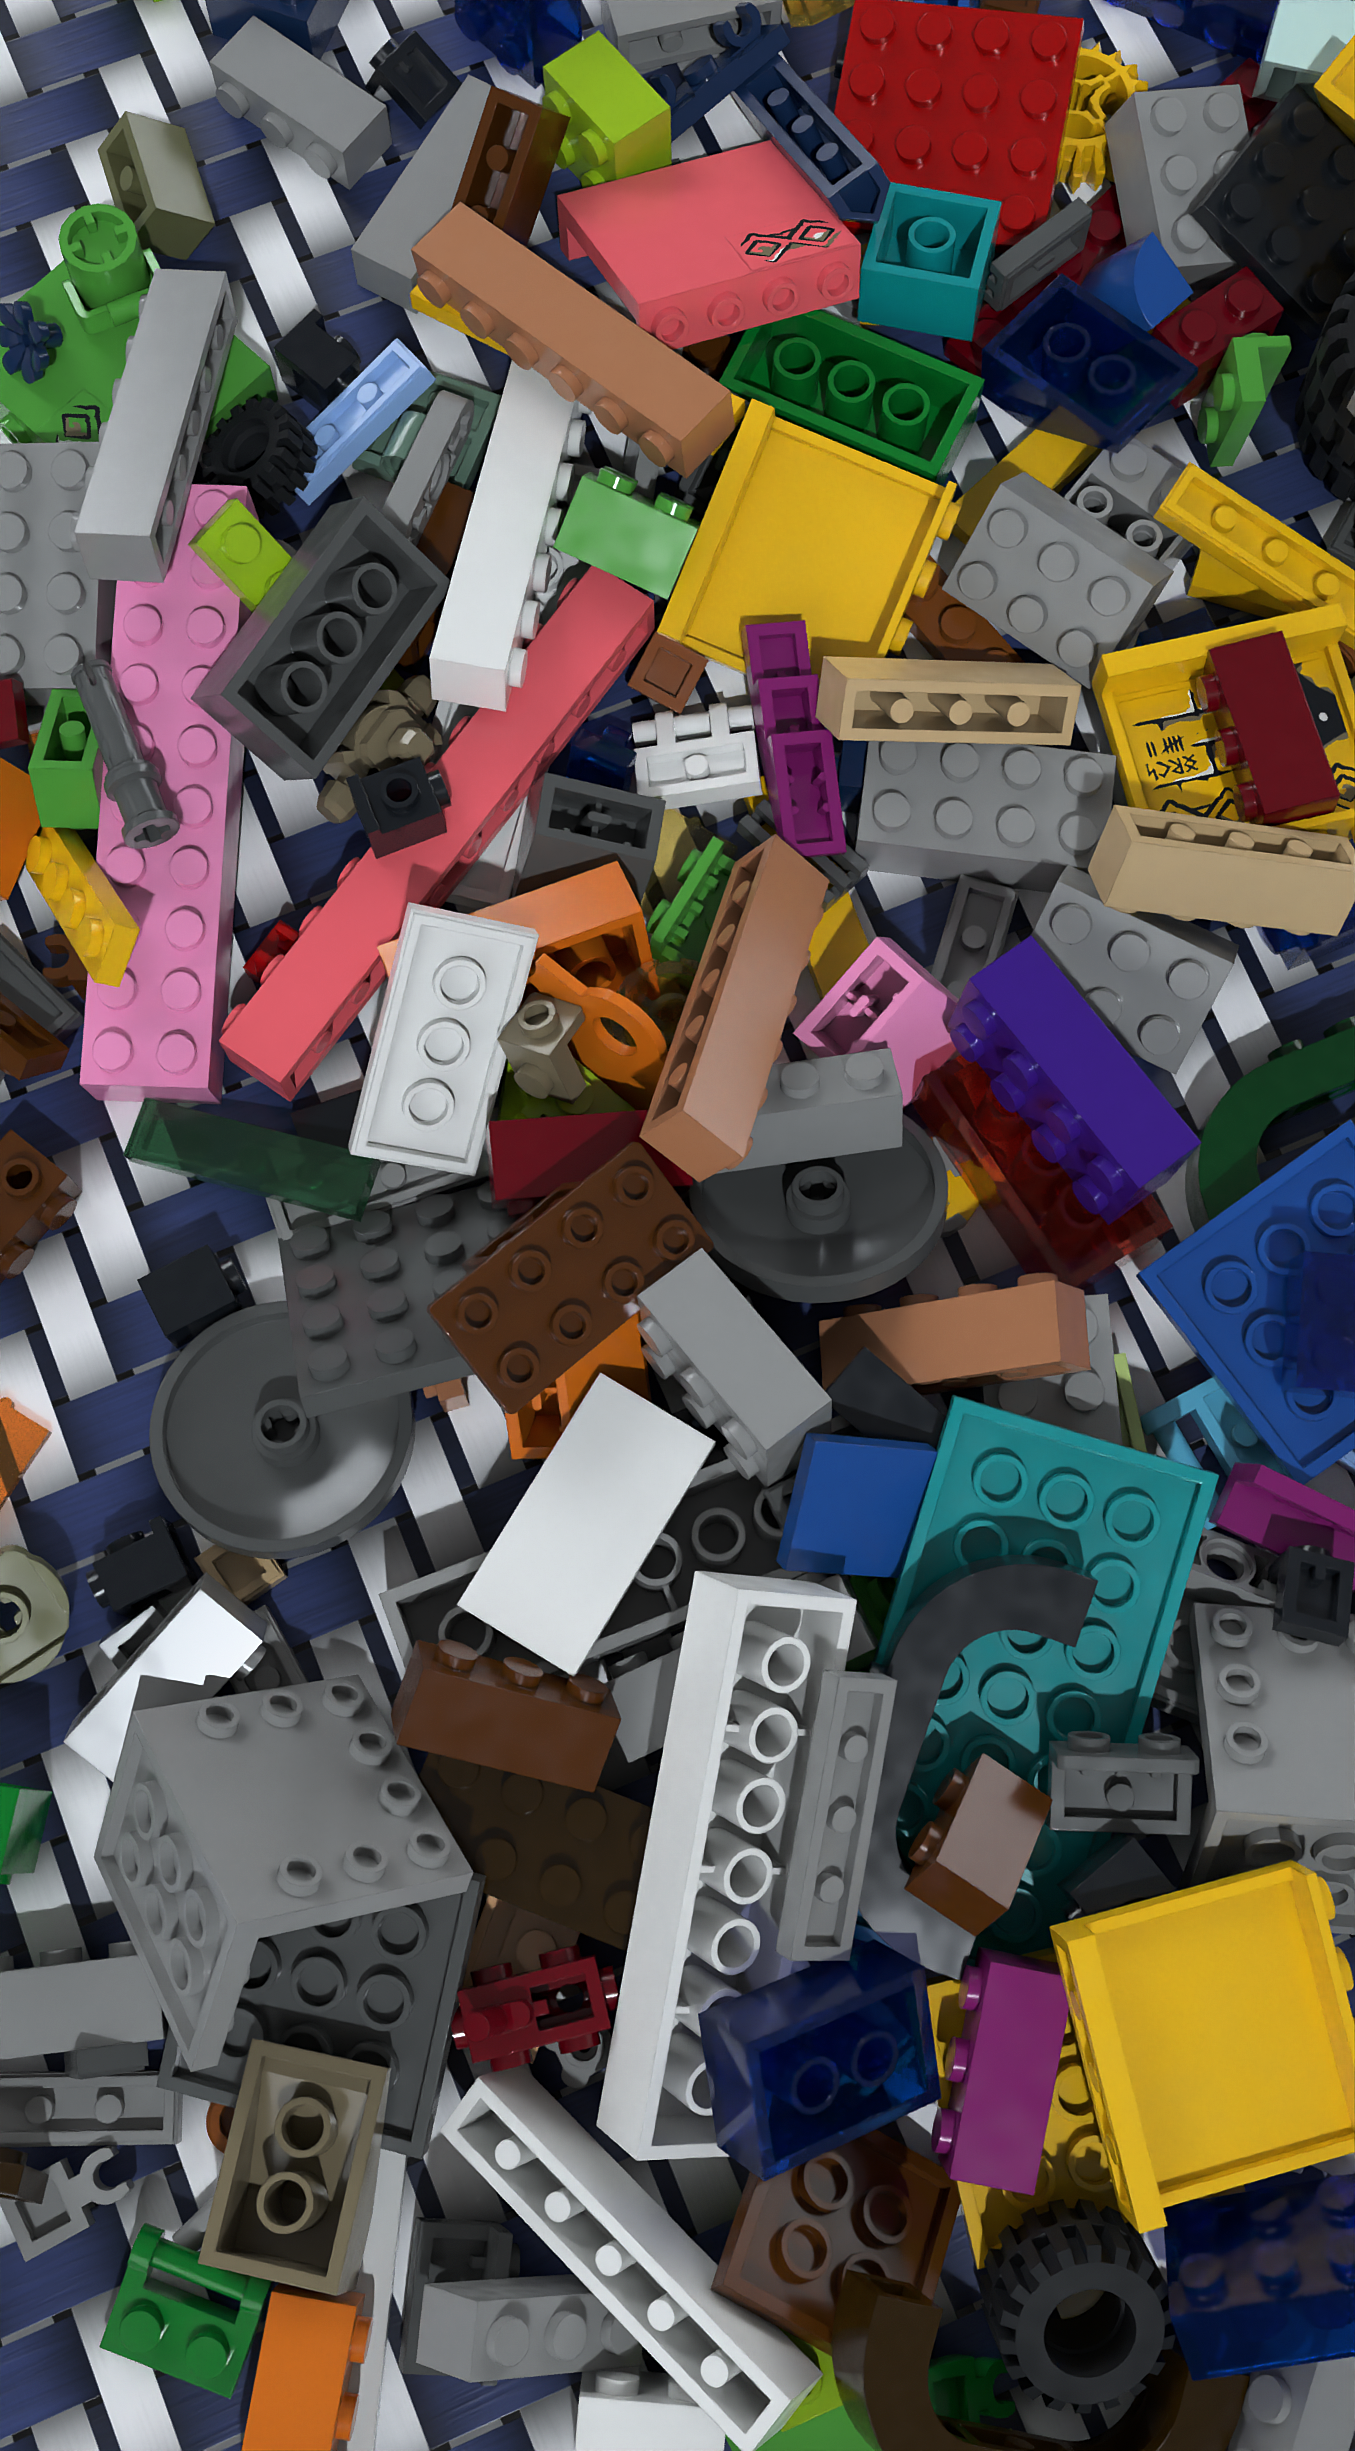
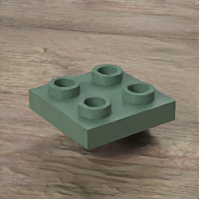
(389, 451)

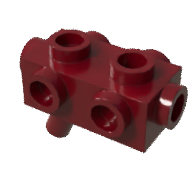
(518, 2012)

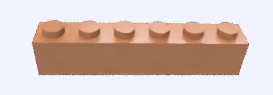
(574, 340)
(736, 1012)

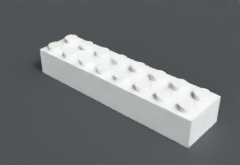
(717, 1845)

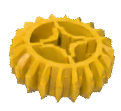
(1098, 90)

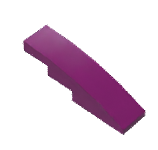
(791, 740)

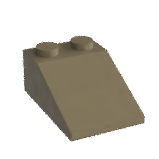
(299, 2169)

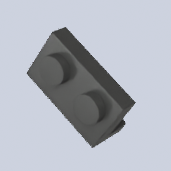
(1121, 1784)
(452, 2253)

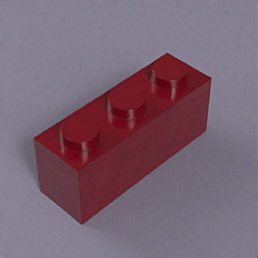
(1266, 732)
(541, 1153)

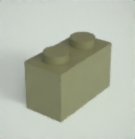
(157, 184)

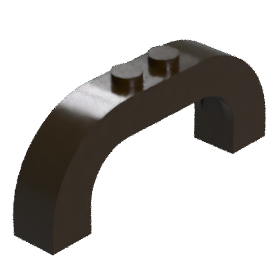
(881, 2373)

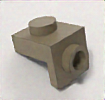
(538, 1048)

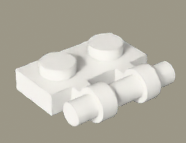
(701, 768)

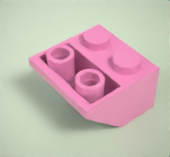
(883, 1005)

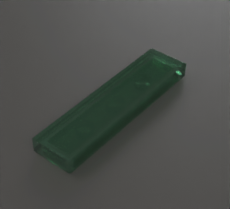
(252, 1159)

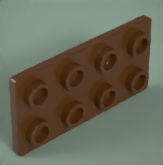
(566, 1275)

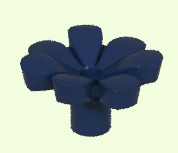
(26, 340)

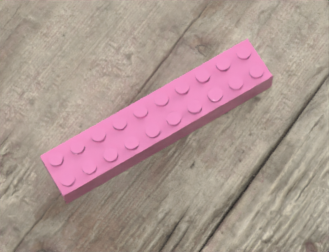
(167, 1016)

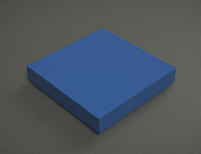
(854, 1505)

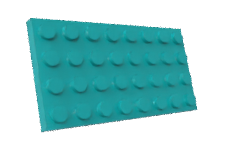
(1070, 1498)

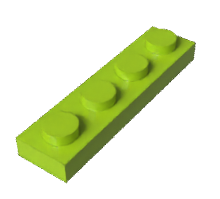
(248, 558)

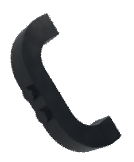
(944, 1619)

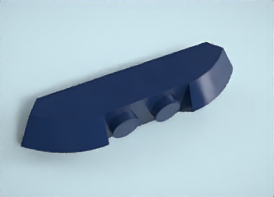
(814, 141)

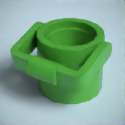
(104, 266)

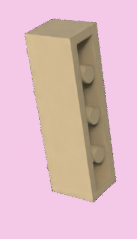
(946, 701)
(1224, 871)

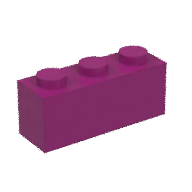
(1002, 2071)

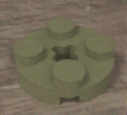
(40, 1617)

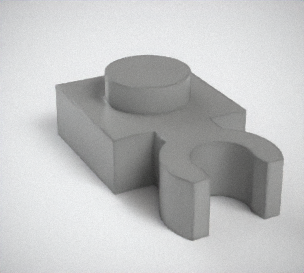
(64, 2204)

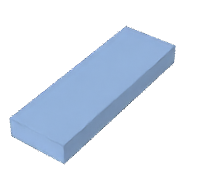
(363, 414)

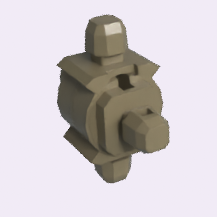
(381, 738)

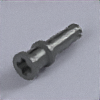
(129, 777)

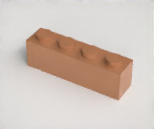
(966, 1339)

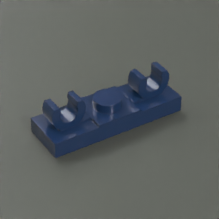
(715, 78)

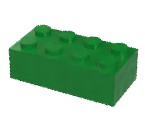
(859, 390)

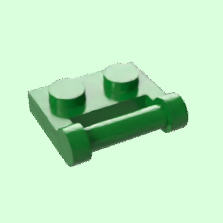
(180, 2329)

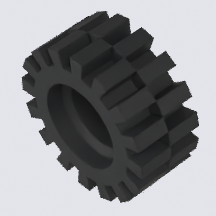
(261, 430)

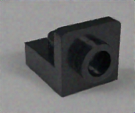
(413, 78)
(1312, 1594)

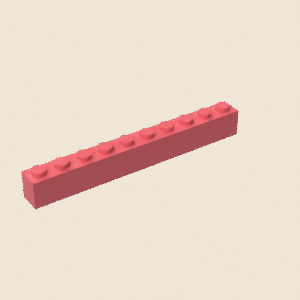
(488, 772)

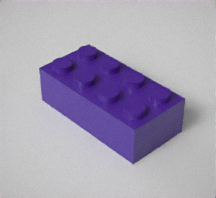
(1069, 1081)

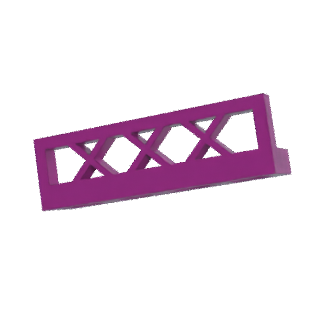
(1283, 1513)

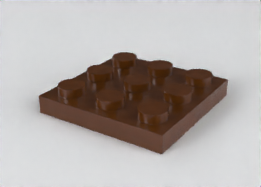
(853, 2209)

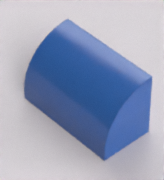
(1139, 282)

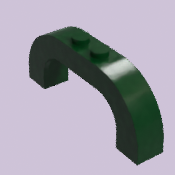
(1286, 1086)

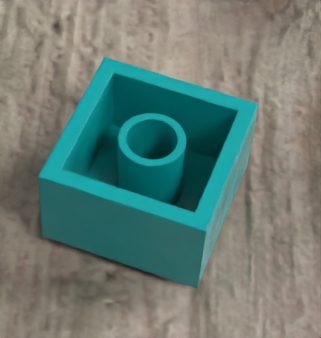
(929, 261)

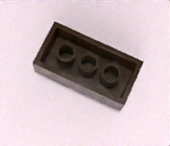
(546, 1844)

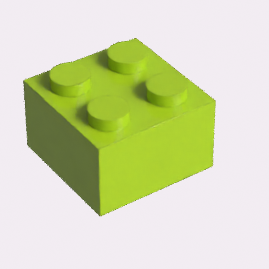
(615, 114)

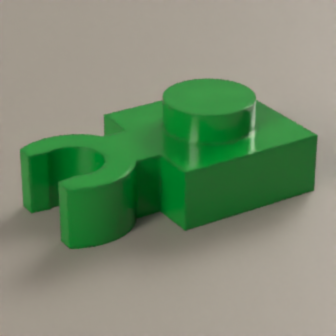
(964, 2387)

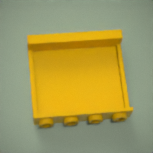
(811, 538)
(1213, 2035)

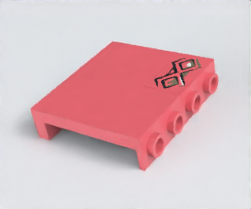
(713, 244)

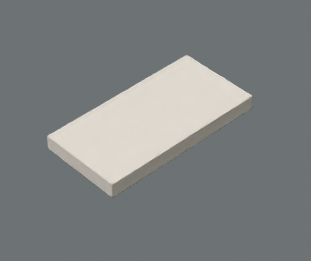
(437, 1040)
(586, 1524)

